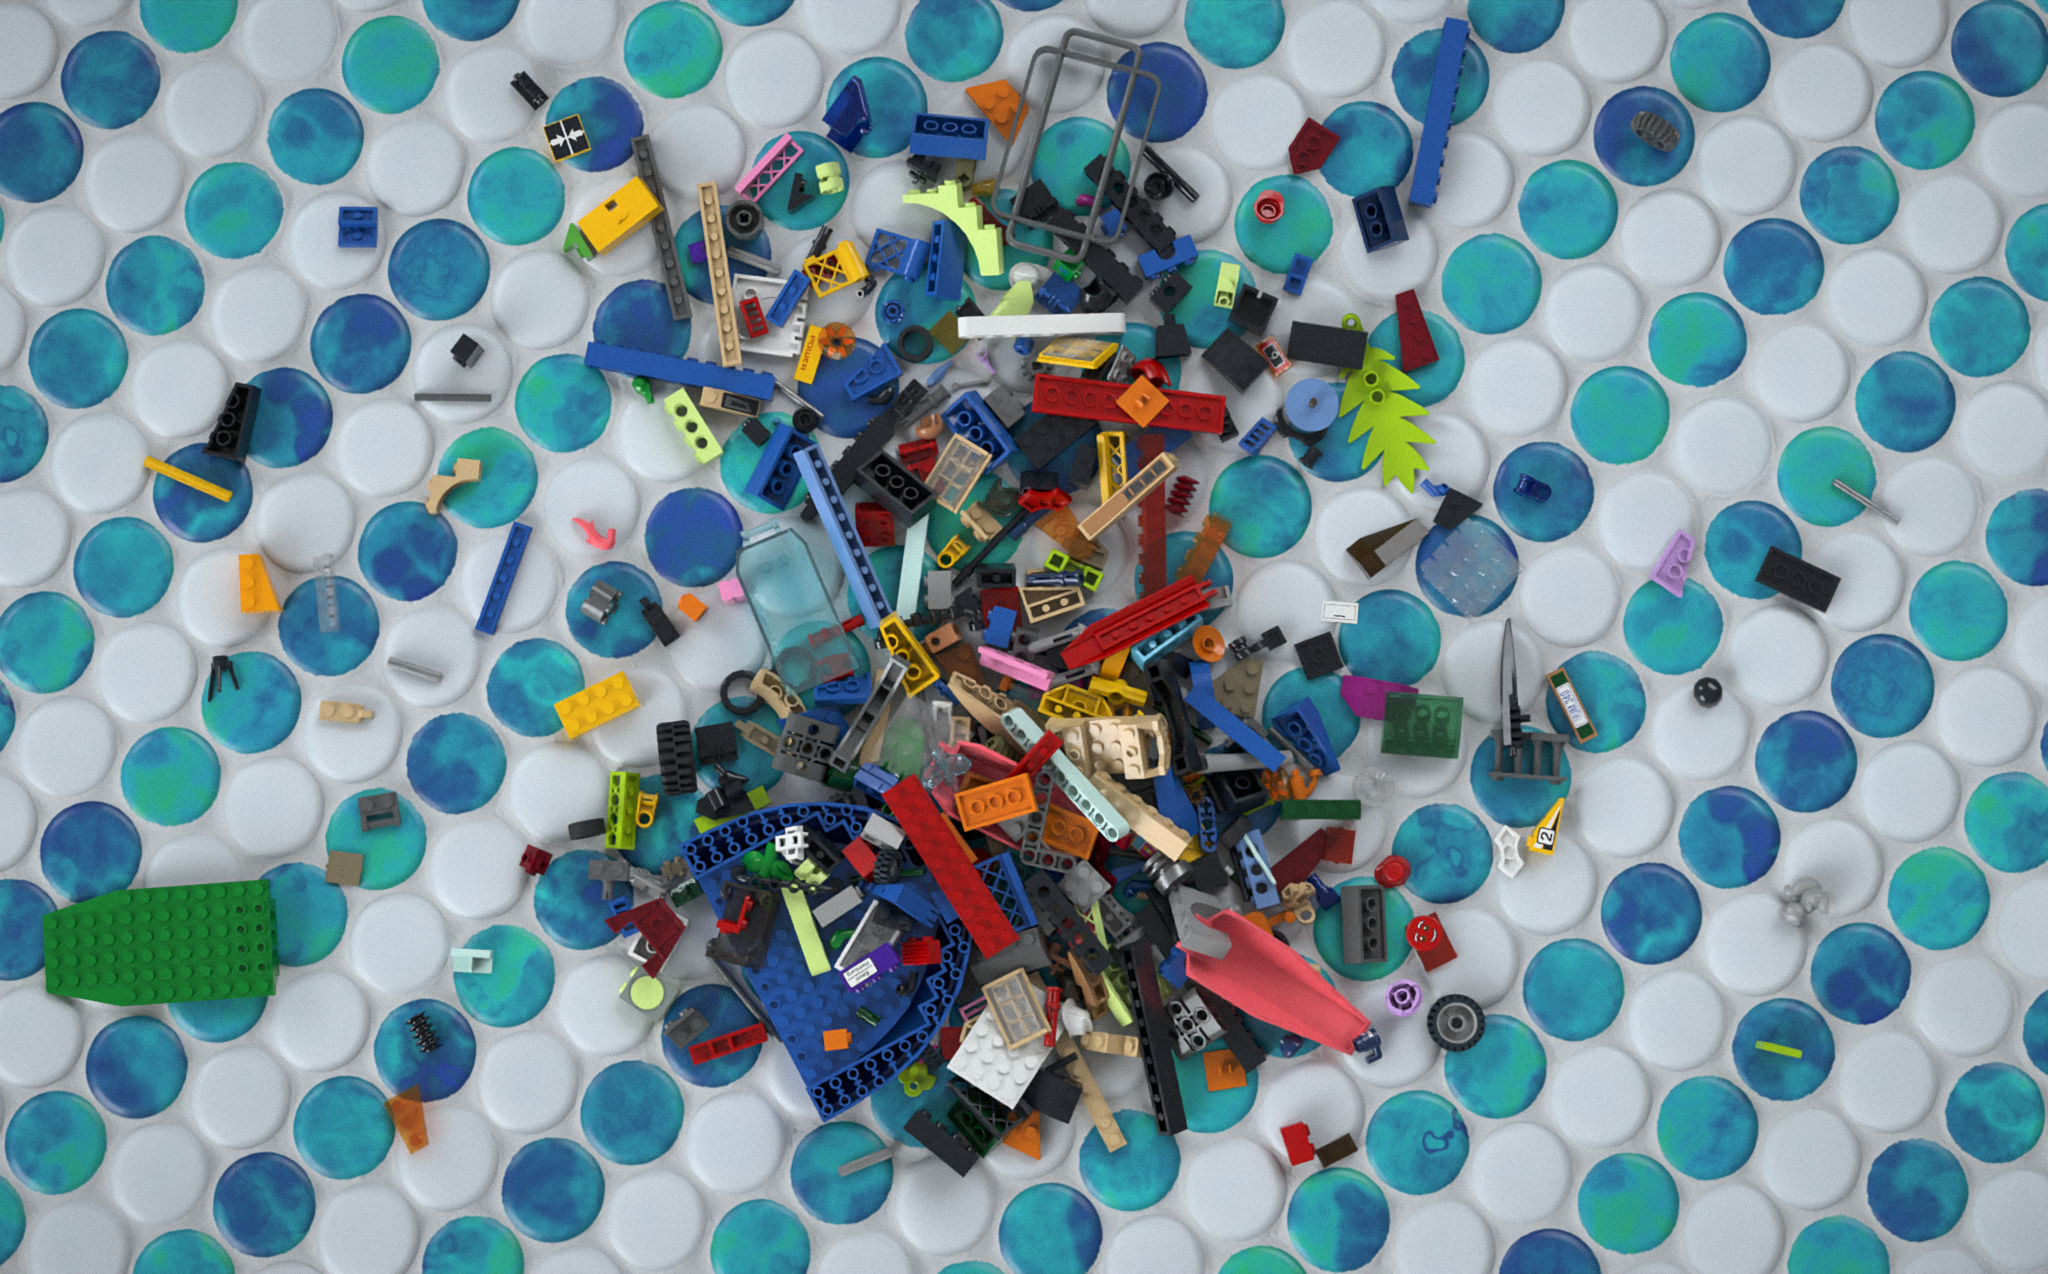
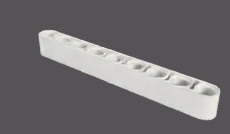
(1041, 325)

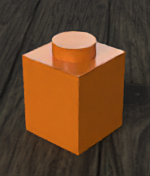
(692, 607)
(837, 1039)

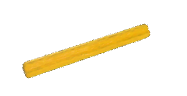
(188, 479)

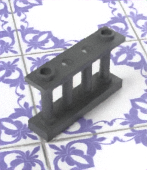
(1538, 740)

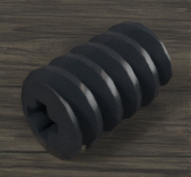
(423, 1033)

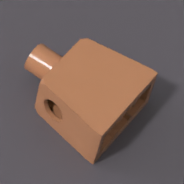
(948, 635)

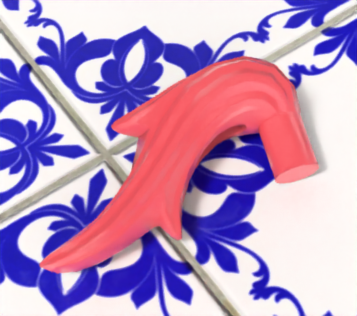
(594, 537)

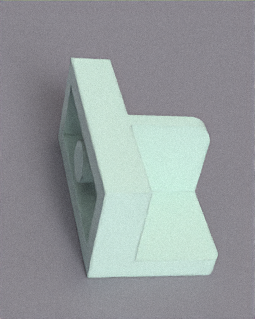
(472, 960)

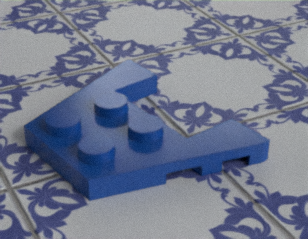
(828, 714)

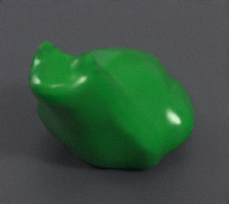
(643, 387)

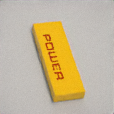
(809, 357)

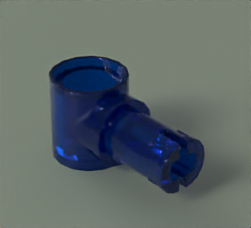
(1325, 895)

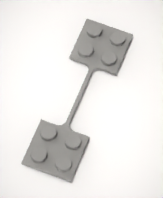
(1081, 885)

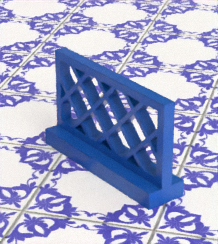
(1015, 885)

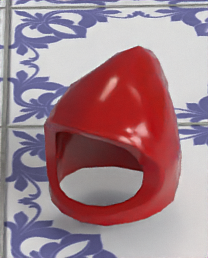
(1153, 371)

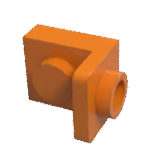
(1006, 683)

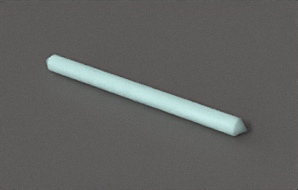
(1259, 859)

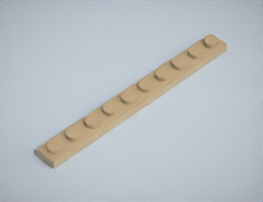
(719, 274)
(1090, 1094)

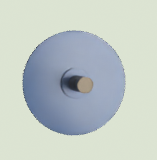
(1311, 404)

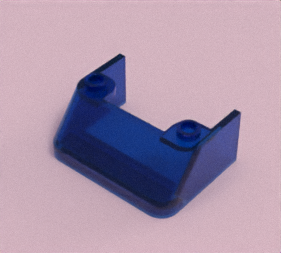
(849, 116)

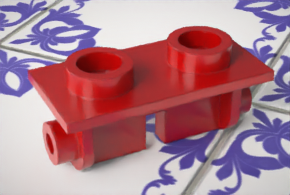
(918, 450)

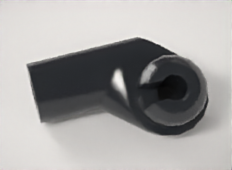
(865, 291)
(884, 398)
(909, 986)

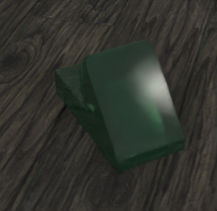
(686, 892)

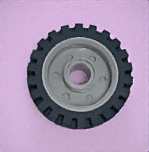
(1471, 1025)

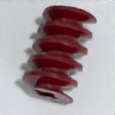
(1181, 495)

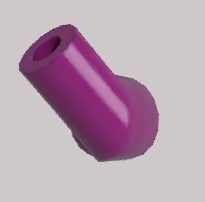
(1084, 199)

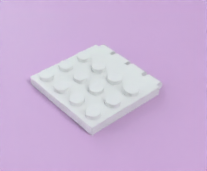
(778, 340)

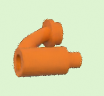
(1298, 786)

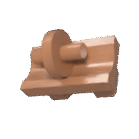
(1054, 949)

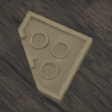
(1239, 688)

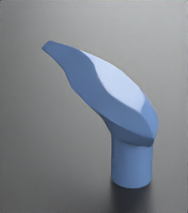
(938, 374)

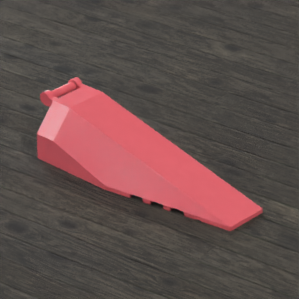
(1275, 984)

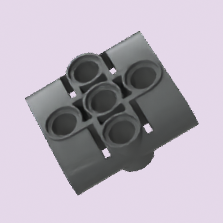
(811, 769)
(1208, 1027)

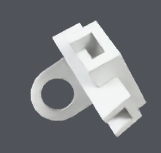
(793, 856)

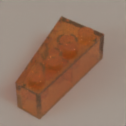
(1206, 547)

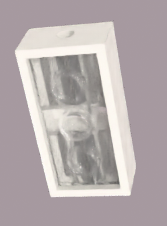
(866, 939)

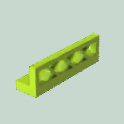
(625, 810)

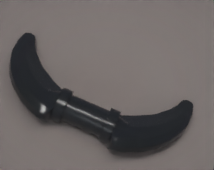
(1285, 431)

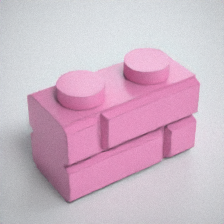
(731, 591)

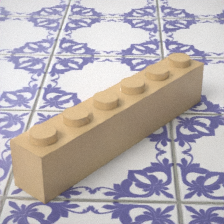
(1142, 818)

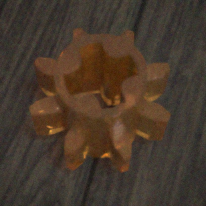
(1195, 789)

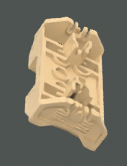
(1113, 744)

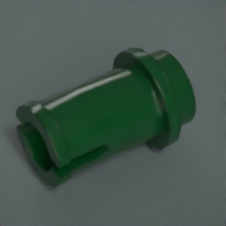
(868, 1016)

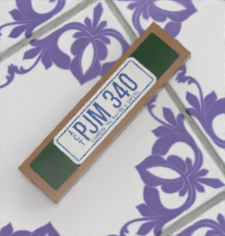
(1571, 705)

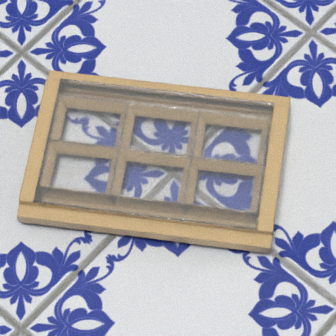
(957, 472)
(1016, 1009)

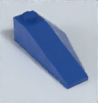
(1305, 728)

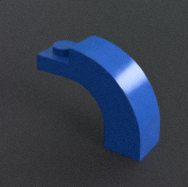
(1201, 676)

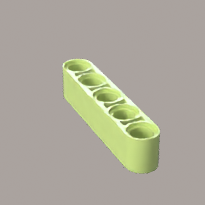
(806, 931)

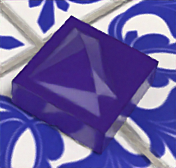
(698, 252)

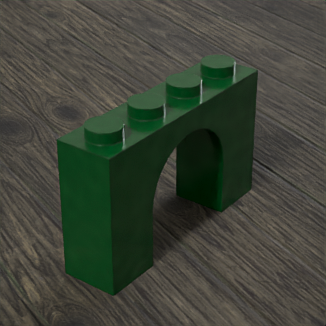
(1320, 809)

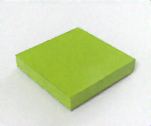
(1778, 1049)

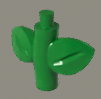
(767, 864)

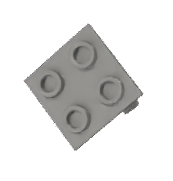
(1122, 365)

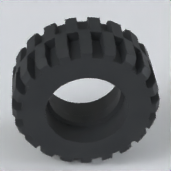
(676, 758)

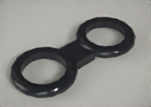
(724, 690)

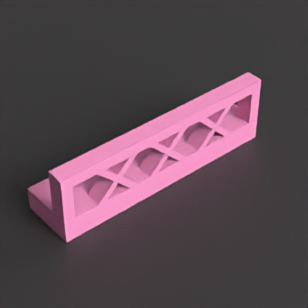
(766, 162)
(1016, 668)

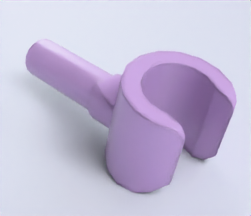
(985, 360)

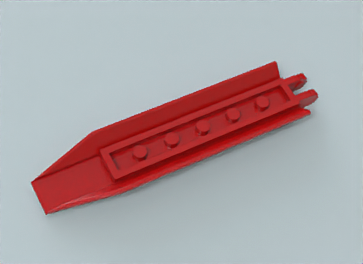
(1138, 621)

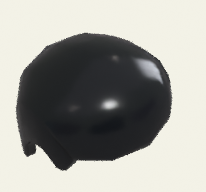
(1158, 186)
(1708, 692)

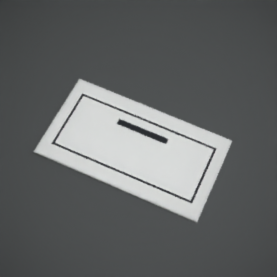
(1339, 612)

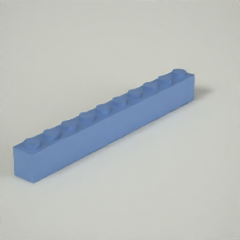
(843, 534)

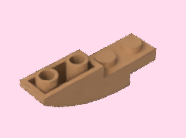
(1093, 987)

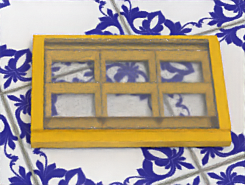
(1077, 352)

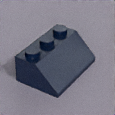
(1380, 219)

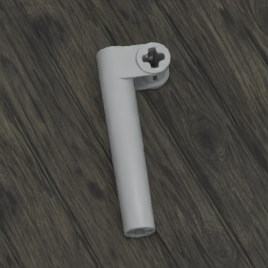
(1236, 761)

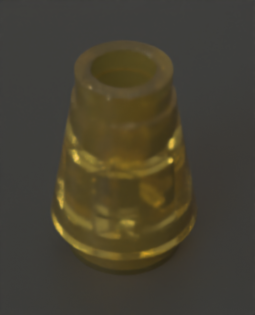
(984, 187)

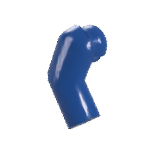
(1434, 490)
(1134, 886)

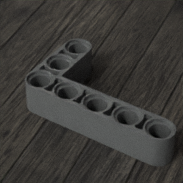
(1039, 826)

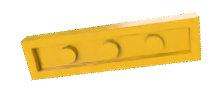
(1106, 465)

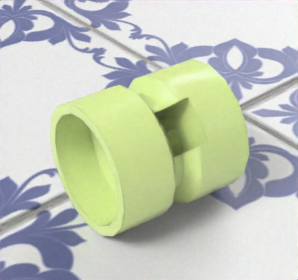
(830, 179)
(811, 872)

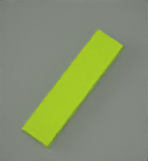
(758, 798)

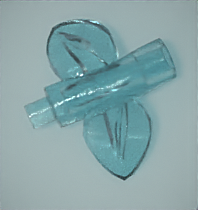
(944, 769)

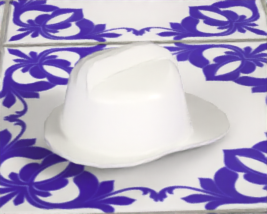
(1029, 272)
(1076, 1019)

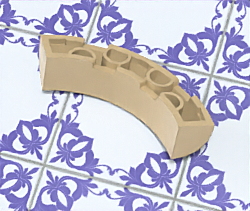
(772, 690)

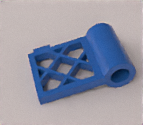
(912, 259)

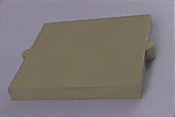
(344, 868)

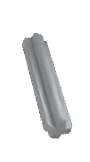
(754, 260)
(414, 669)
(865, 1161)

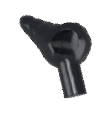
(727, 776)

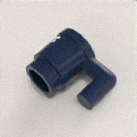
(1366, 1042)

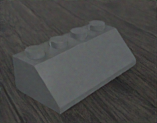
(1364, 924)
(1027, 952)

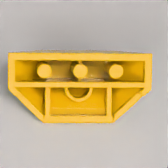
(1073, 702)

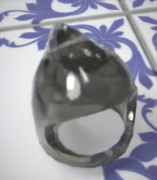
(1000, 500)
(1070, 989)

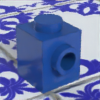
(1110, 223)

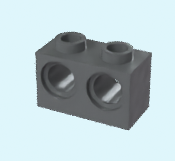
(1020, 647)

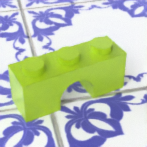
(1058, 561)

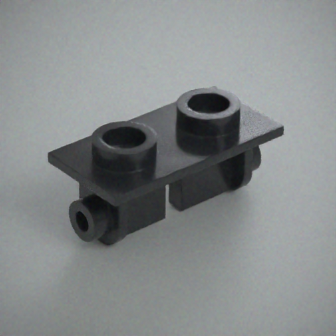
(529, 90)

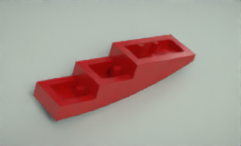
(728, 1043)

